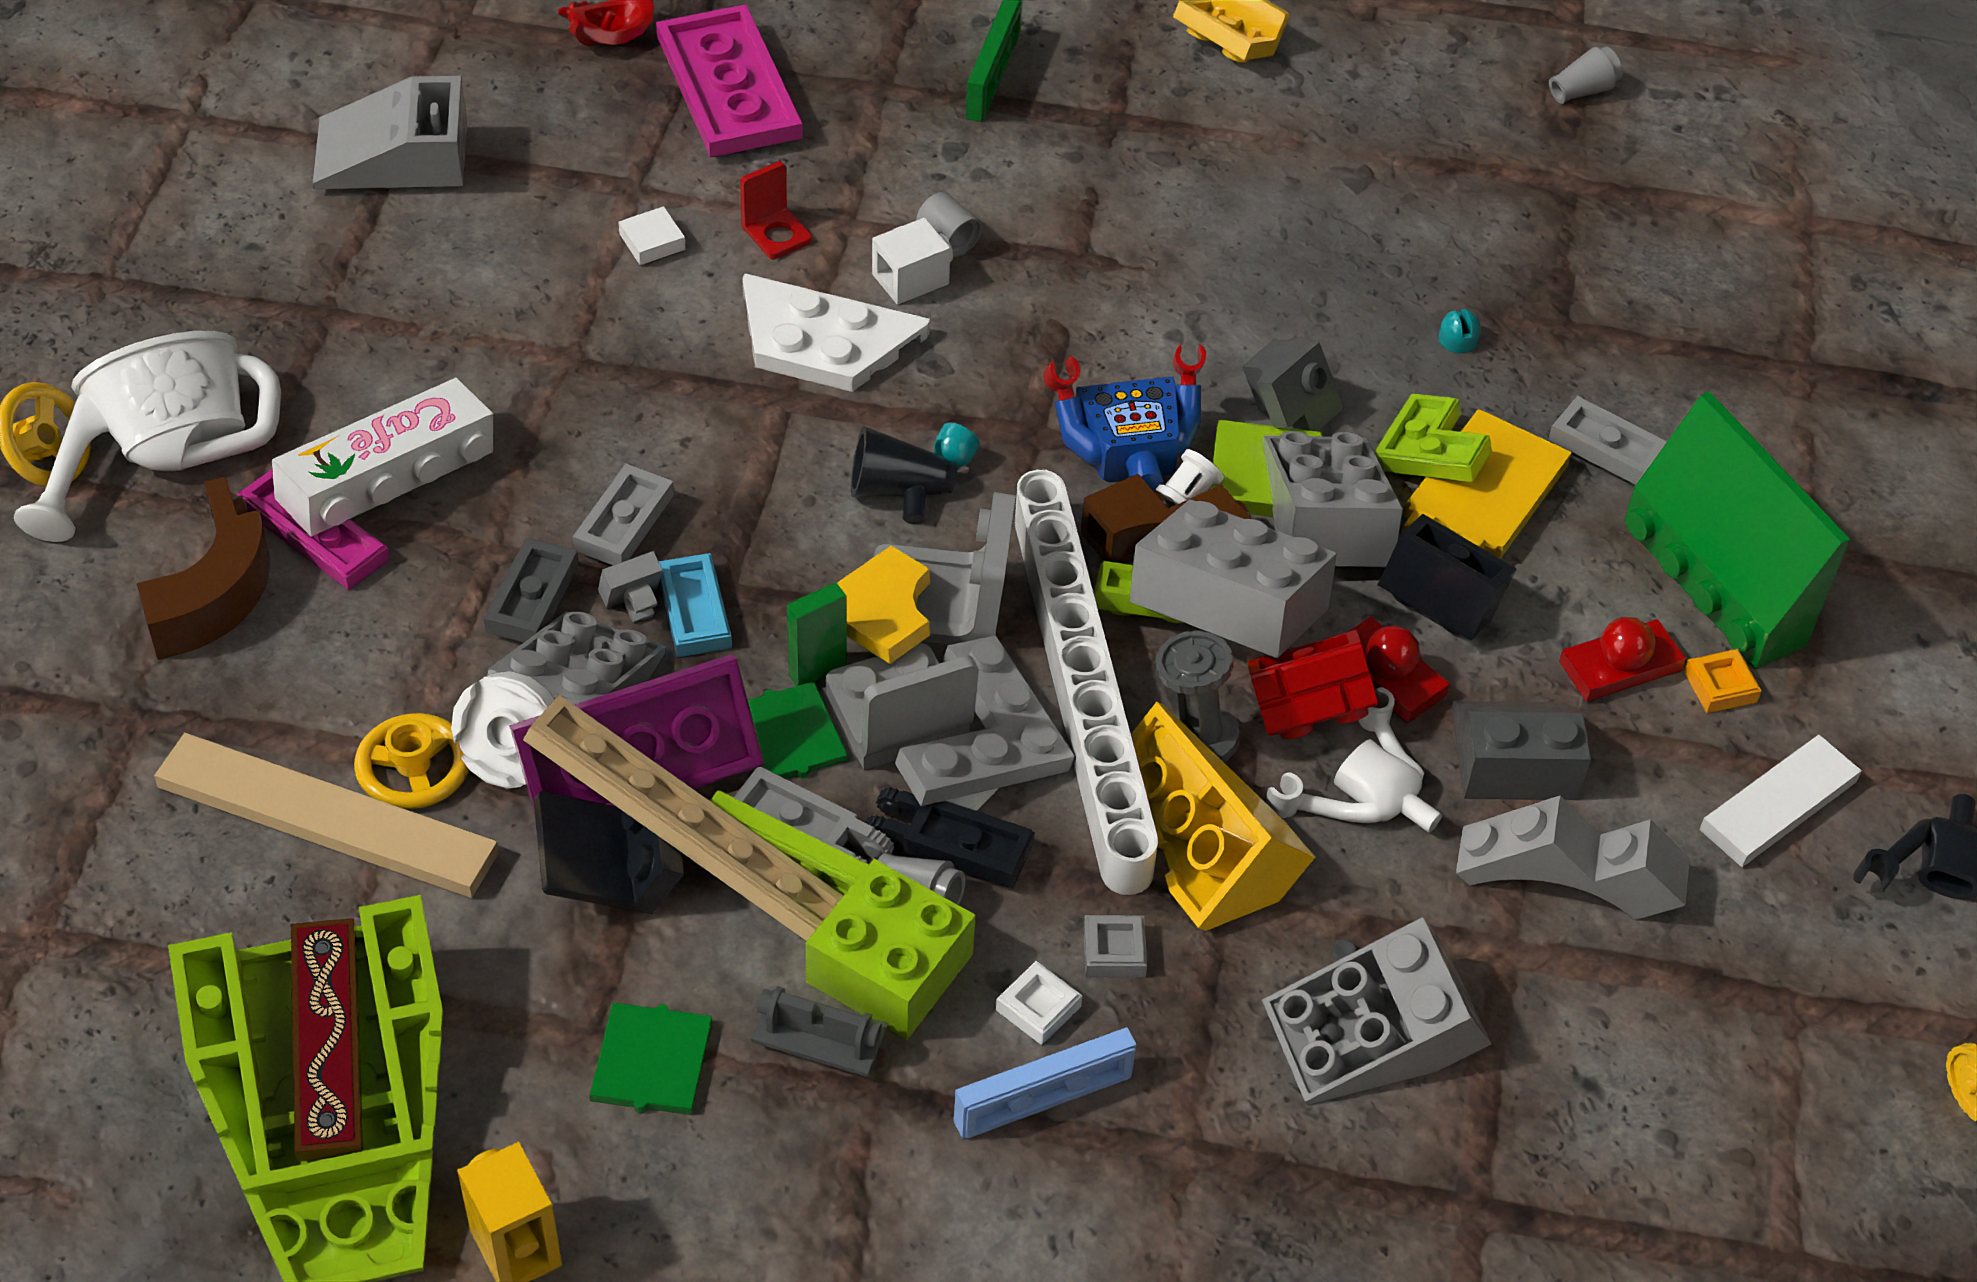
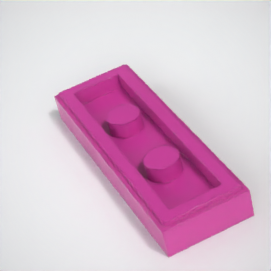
(341, 551)

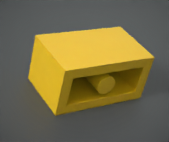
(510, 1215)

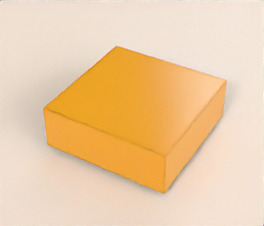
(1722, 681)

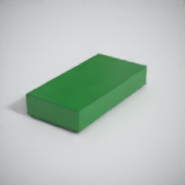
(817, 634)

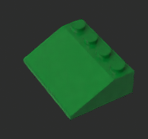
(1737, 534)

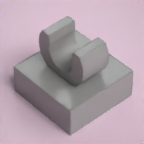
(632, 584)

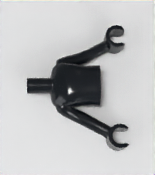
(1947, 853)

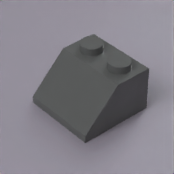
(1520, 749)

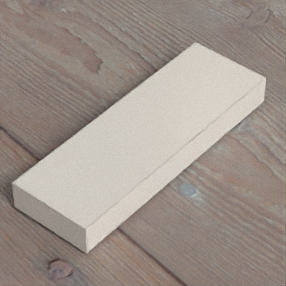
(1780, 800)

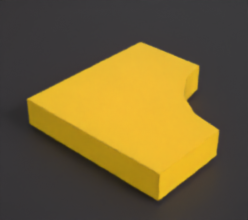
(884, 602)

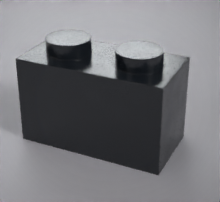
(1446, 577)

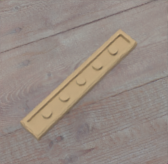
(327, 815)
(682, 817)

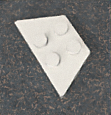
(824, 334)

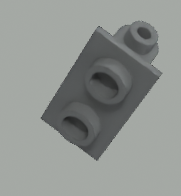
(818, 1031)

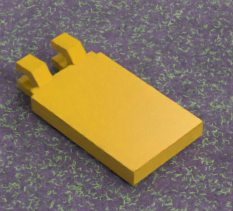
(1504, 492)

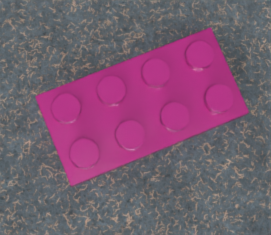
(729, 80)

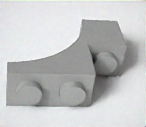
(1553, 843)

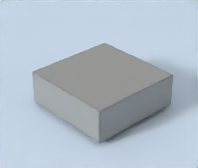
(1115, 946)

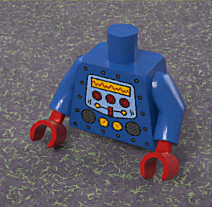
(1130, 423)

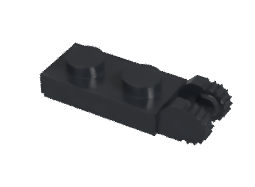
(954, 834)

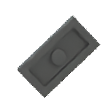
(531, 590)

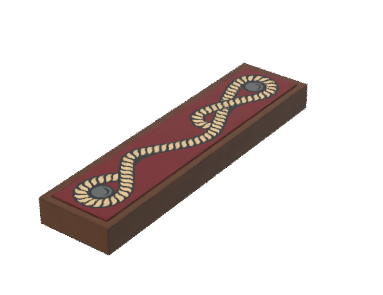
(326, 1040)

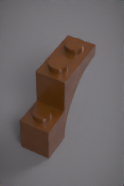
(1130, 510)

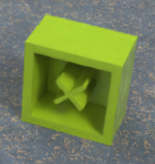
(890, 948)

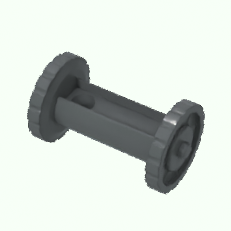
(1195, 668)

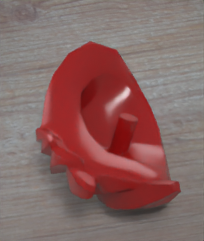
(608, 21)

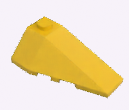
(1217, 835)

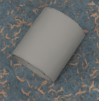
(953, 221)

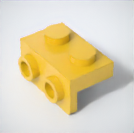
(1240, 26)

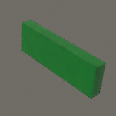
(993, 59)

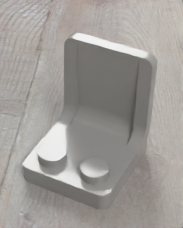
(966, 585)
(902, 702)

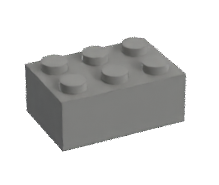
(1233, 577)

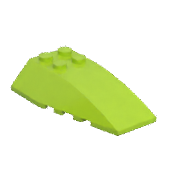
(345, 1213)

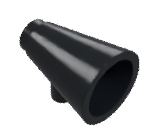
(899, 469)

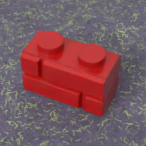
(1313, 685)

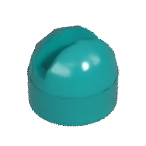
(1451, 332)
(956, 443)

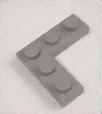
(1012, 749)

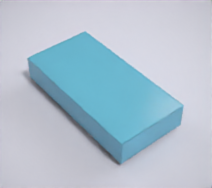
(694, 605)

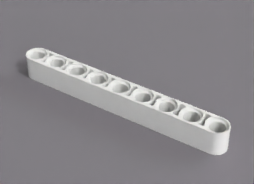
(1085, 685)

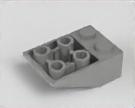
(395, 138)
(1333, 495)
(583, 658)
(1396, 1011)

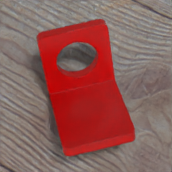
(765, 207)

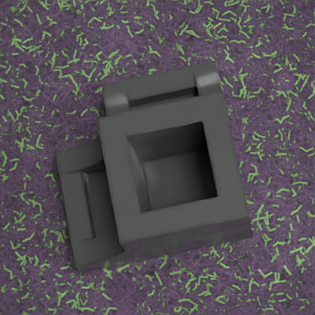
(1293, 384)

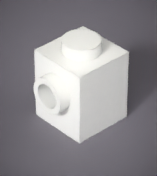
(911, 260)

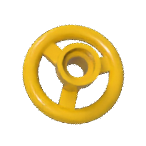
(36, 435)
(409, 750)

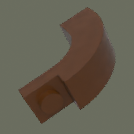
(219, 589)

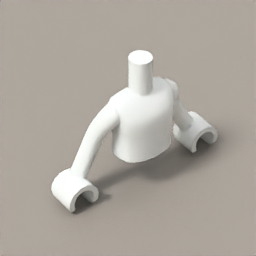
(1378, 778)

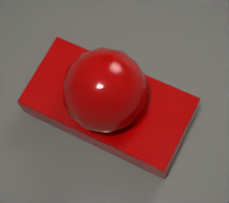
(1622, 658)
(1396, 665)

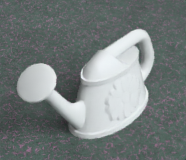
(167, 407)

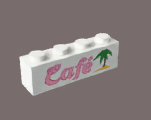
(382, 456)

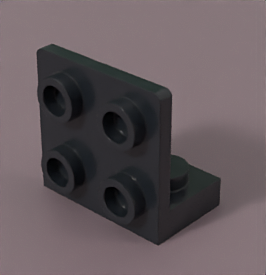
(602, 855)

